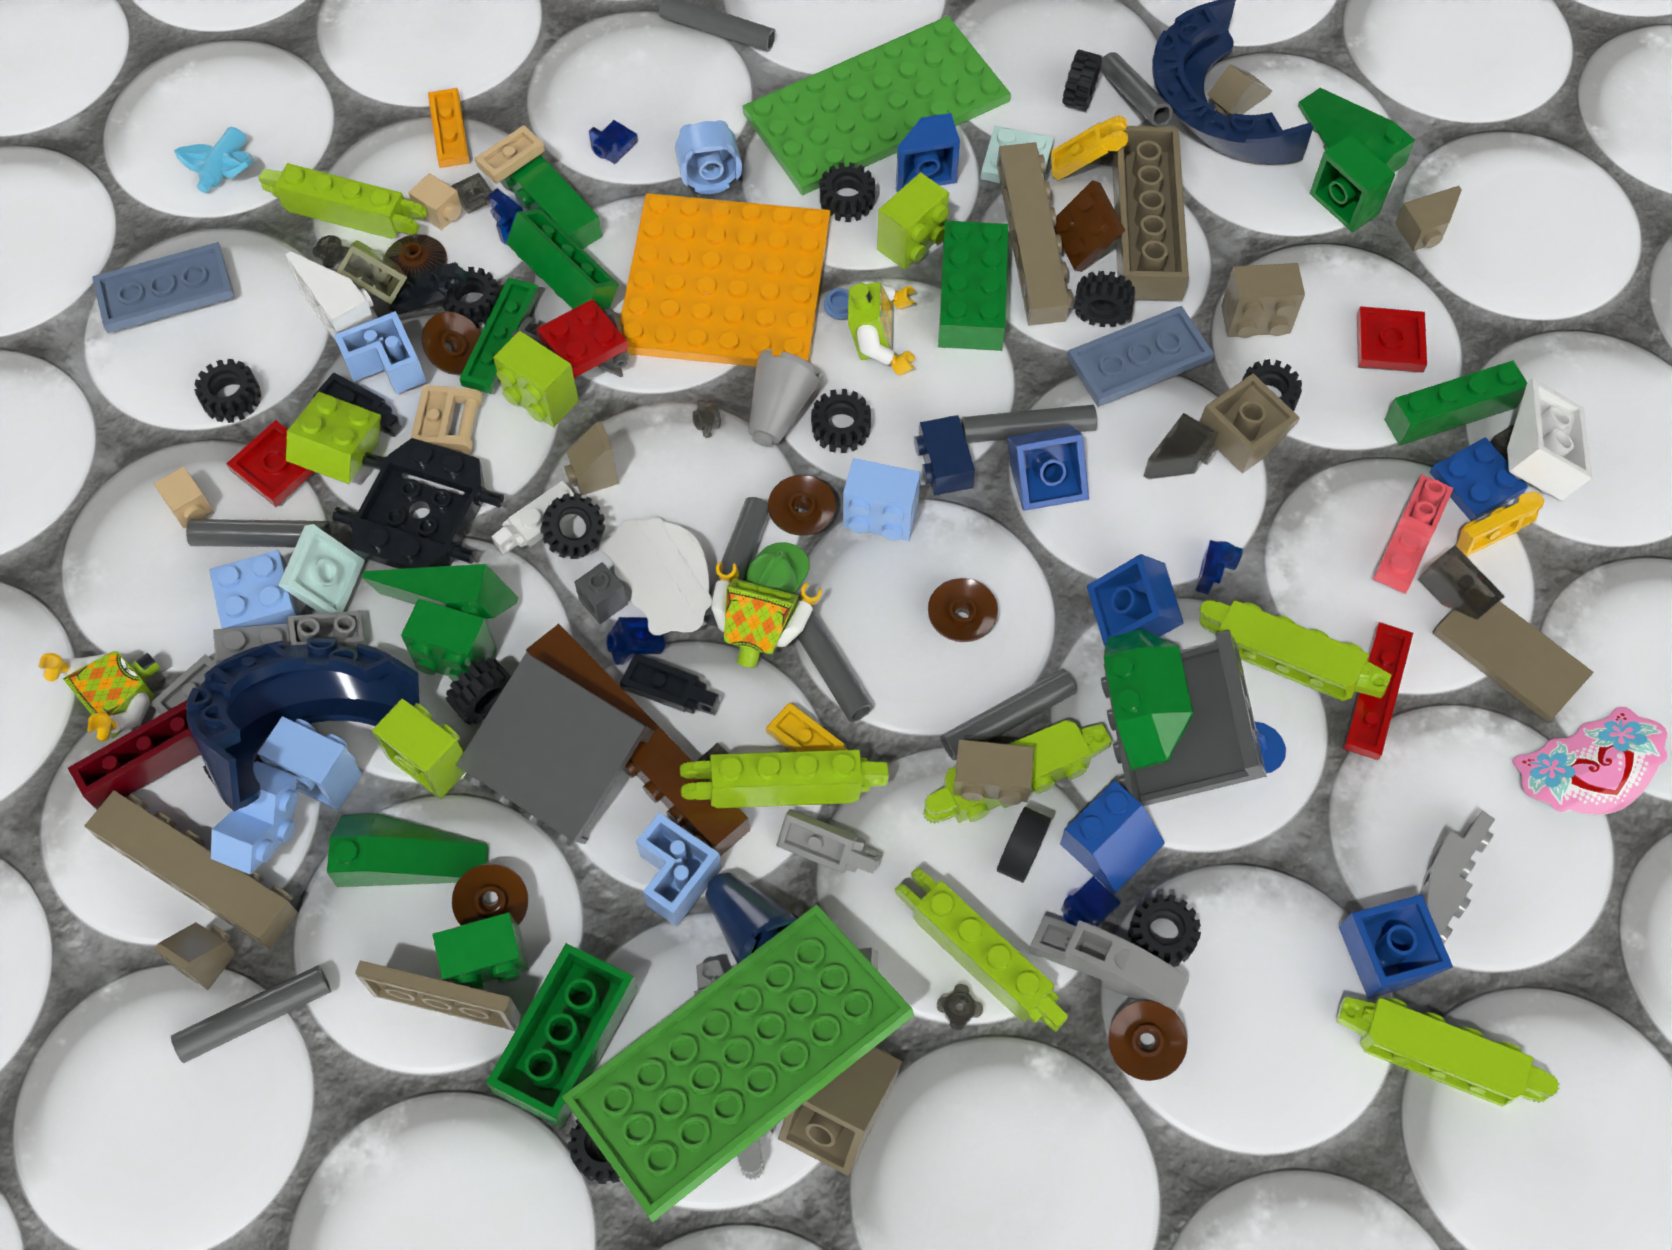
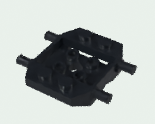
(385, 525)

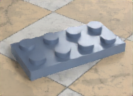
(162, 287)
(1139, 355)

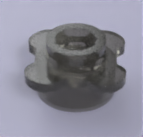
(330, 250)
(706, 417)
(959, 1018)

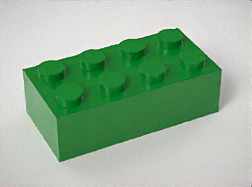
(973, 285)
(562, 1034)

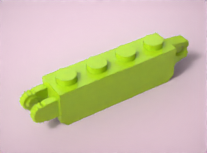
(343, 201)
(1296, 652)
(1057, 754)
(783, 778)
(983, 951)
(1446, 1052)

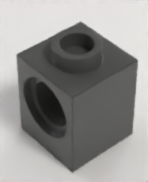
(601, 593)

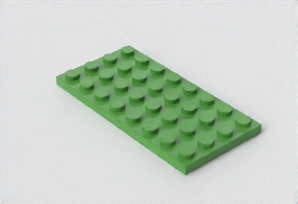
(873, 101)
(736, 1060)

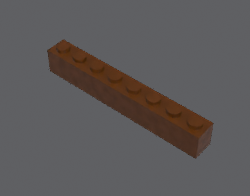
(652, 762)

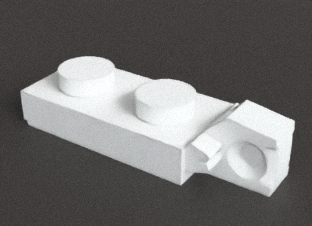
(525, 524)

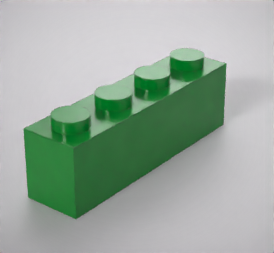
(541, 187)
(560, 260)
(1456, 402)

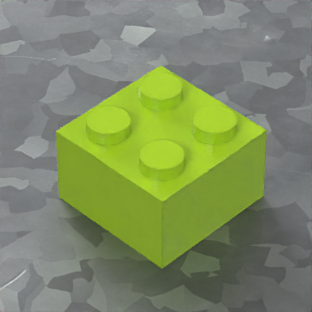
(912, 221)
(536, 379)
(332, 437)
(421, 747)

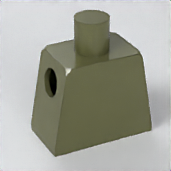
(372, 271)

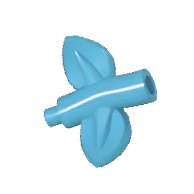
(216, 161)

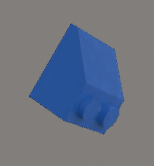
(929, 149)
(1049, 467)
(1135, 598)
(1113, 837)
(1394, 945)

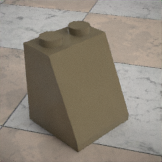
(842, 1114)

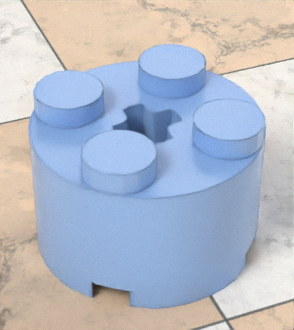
(708, 156)

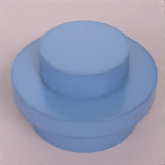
(837, 303)

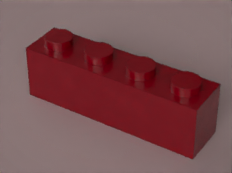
(136, 757)

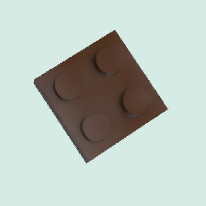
(1088, 226)

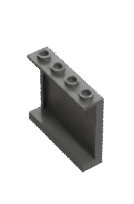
(1220, 739)
(551, 749)

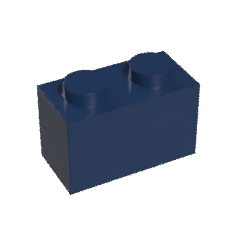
(945, 455)

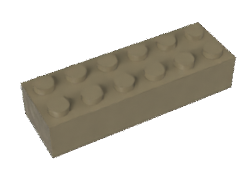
(1152, 212)

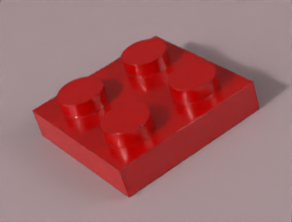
(583, 337)
(1391, 339)
(265, 467)

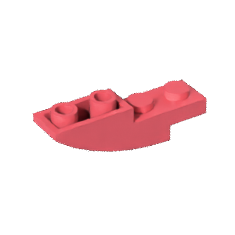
(1413, 534)

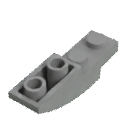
(342, 626)
(1444, 880)
(1110, 958)

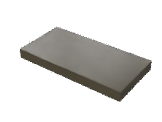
(1516, 658)
(439, 996)

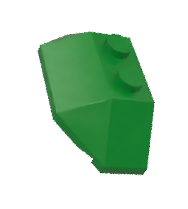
(1147, 695)

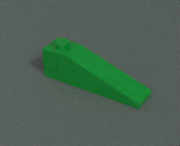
(1338, 118)
(459, 587)
(397, 852)

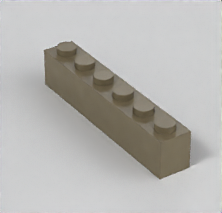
(1033, 234)
(187, 867)

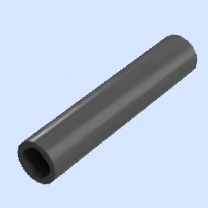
(718, 23)
(1136, 89)
(1004, 425)
(248, 532)
(742, 543)
(834, 669)
(1011, 712)
(250, 1014)

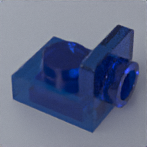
(613, 141)
(504, 212)
(1215, 559)
(632, 636)
(1090, 904)

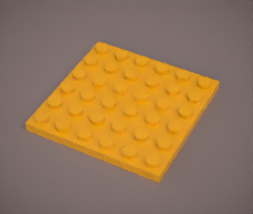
(723, 280)

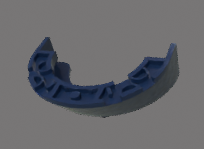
(1179, 71)
(308, 682)

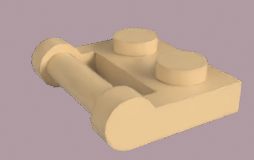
(436, 415)

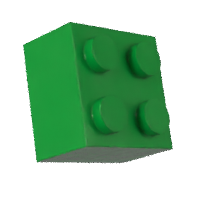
(1352, 183)
(446, 639)
(481, 952)

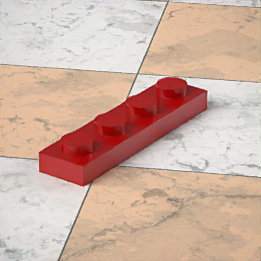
(1373, 714)

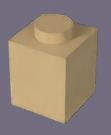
(439, 200)
(183, 496)

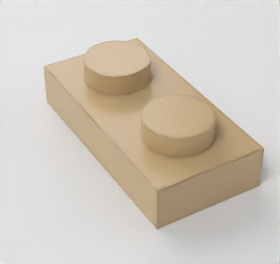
(509, 154)

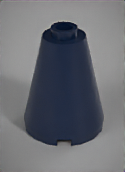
(745, 914)

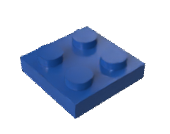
(1478, 479)

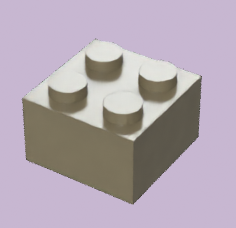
(1262, 300)

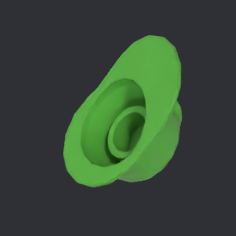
(779, 567)

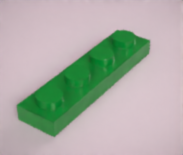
(506, 317)

